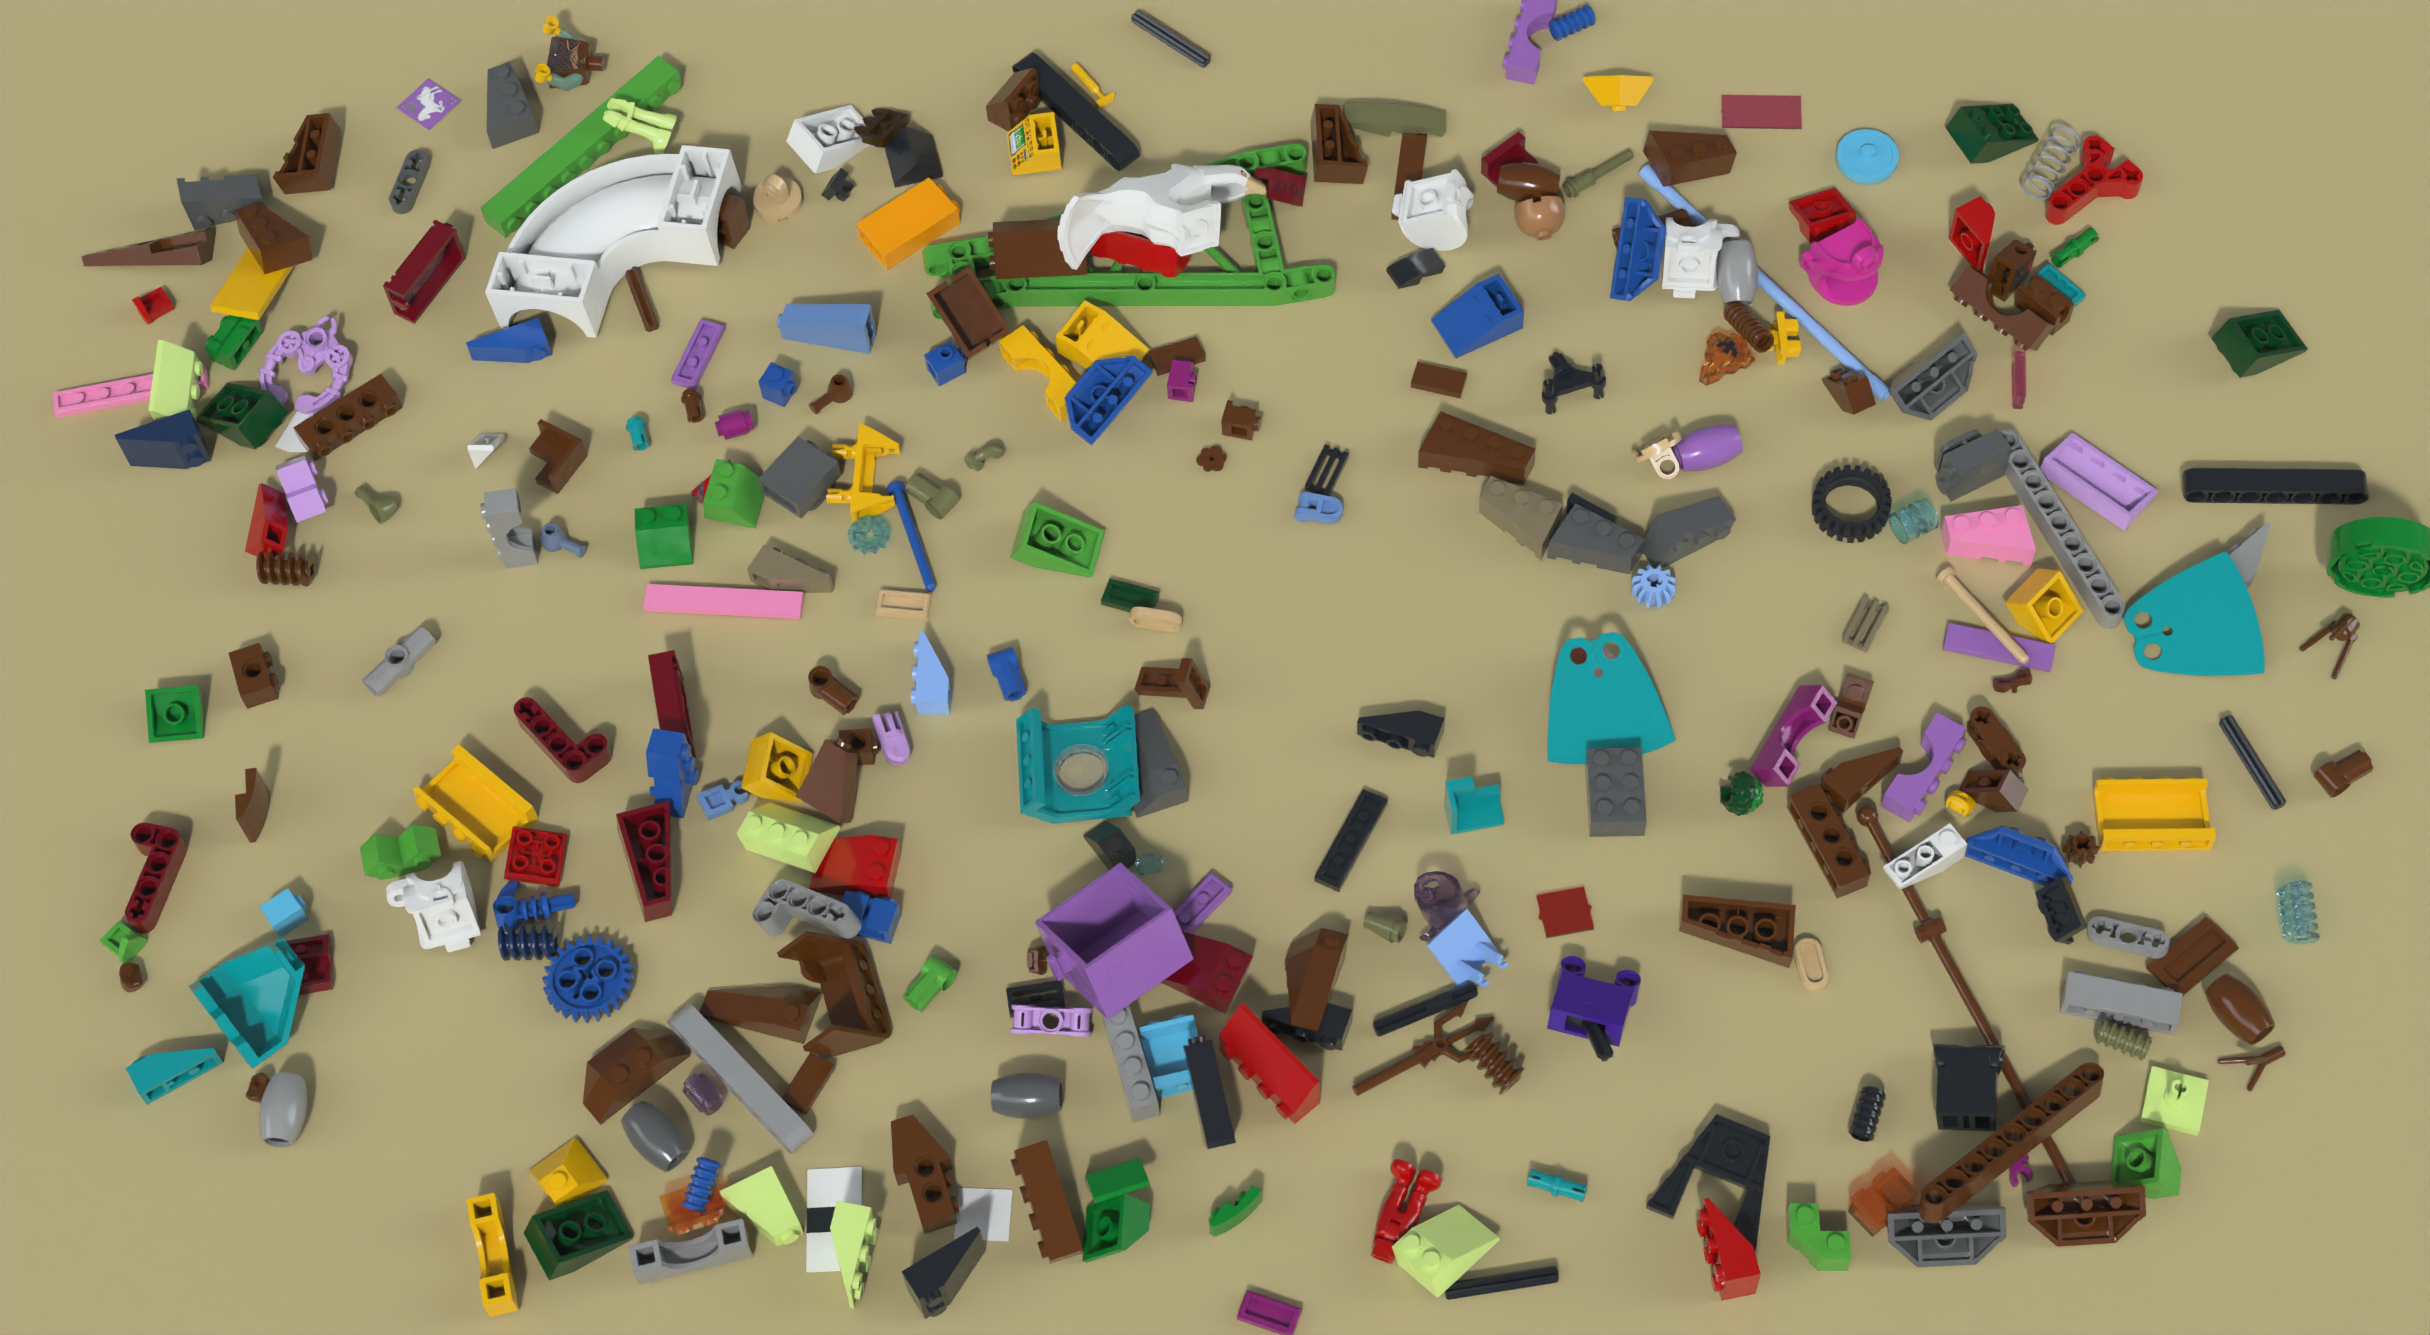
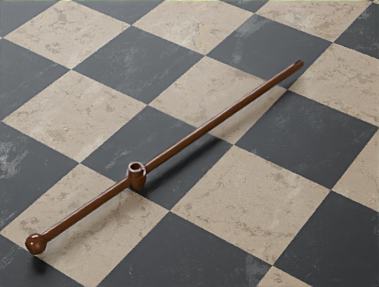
(1930, 930)

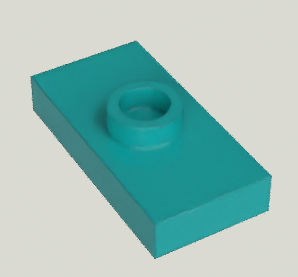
(2061, 283)

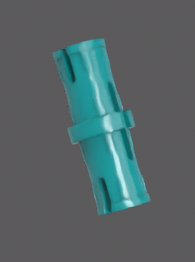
(1557, 1185)

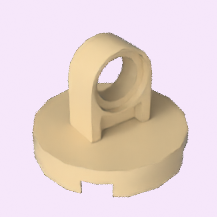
(777, 198)
(1660, 450)

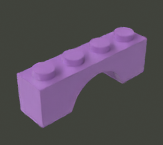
(1524, 58)
(1908, 792)

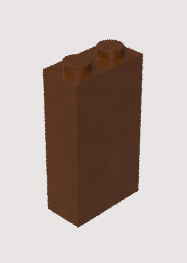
(1029, 250)

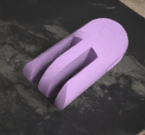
(892, 738)

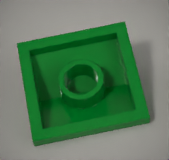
(175, 714)
(1117, 1180)

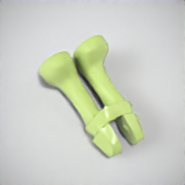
(621, 115)

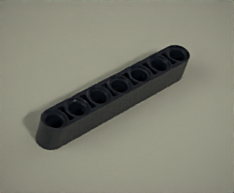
(1080, 114)
(2275, 486)

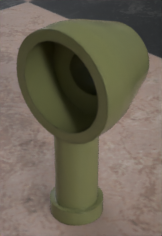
(381, 507)

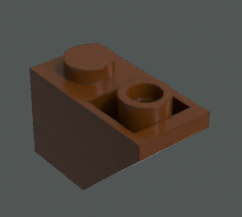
(1850, 390)

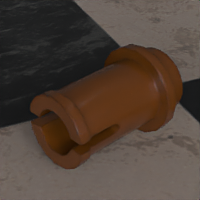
(691, 399)

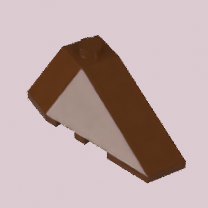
(1312, 973)
(773, 1011)

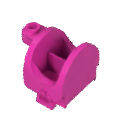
(1844, 265)

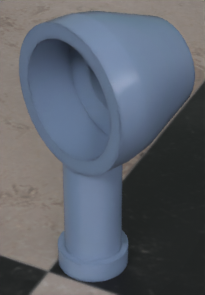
(558, 540)

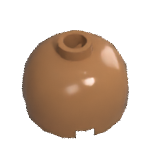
(1541, 217)

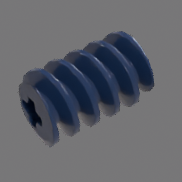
(528, 944)

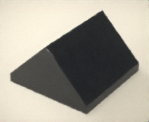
(912, 157)

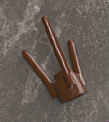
(2342, 630)

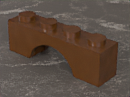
(1977, 290)

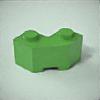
(397, 856)
(1823, 1248)

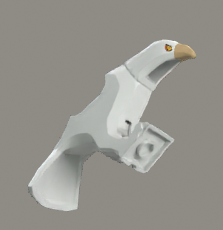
(1167, 208)

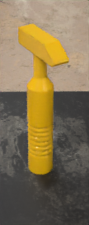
(1092, 86)

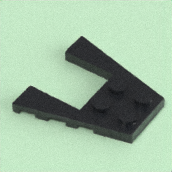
(1728, 1153)

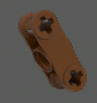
(1995, 741)

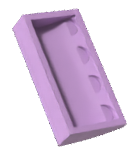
(2098, 481)

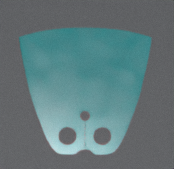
(2209, 620)
(1604, 711)

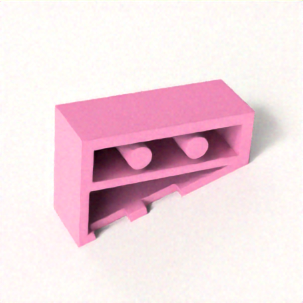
(1990, 534)

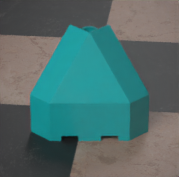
(254, 998)

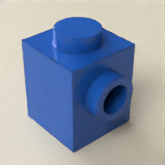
(945, 363)
(777, 384)

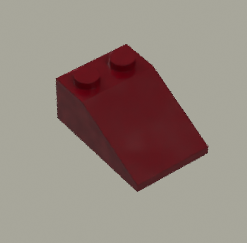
(1212, 974)

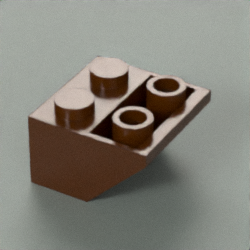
(1014, 100)

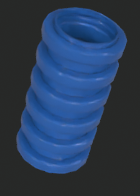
(1573, 22)
(701, 1184)

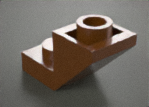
(1851, 705)

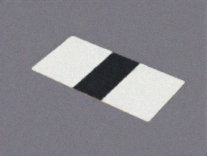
(823, 1191)

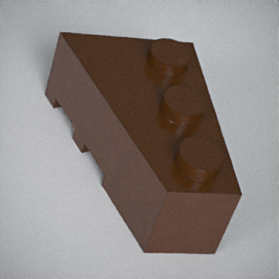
(312, 158)
(271, 238)

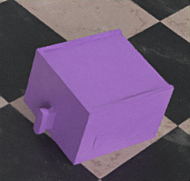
(1113, 940)

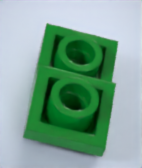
(1228, 1216)

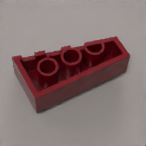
(647, 848)

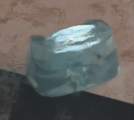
(1149, 863)

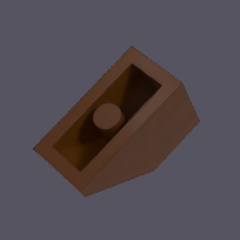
(1995, 789)

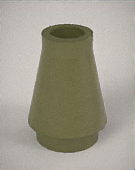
(1386, 926)

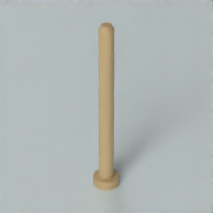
(1947, 577)

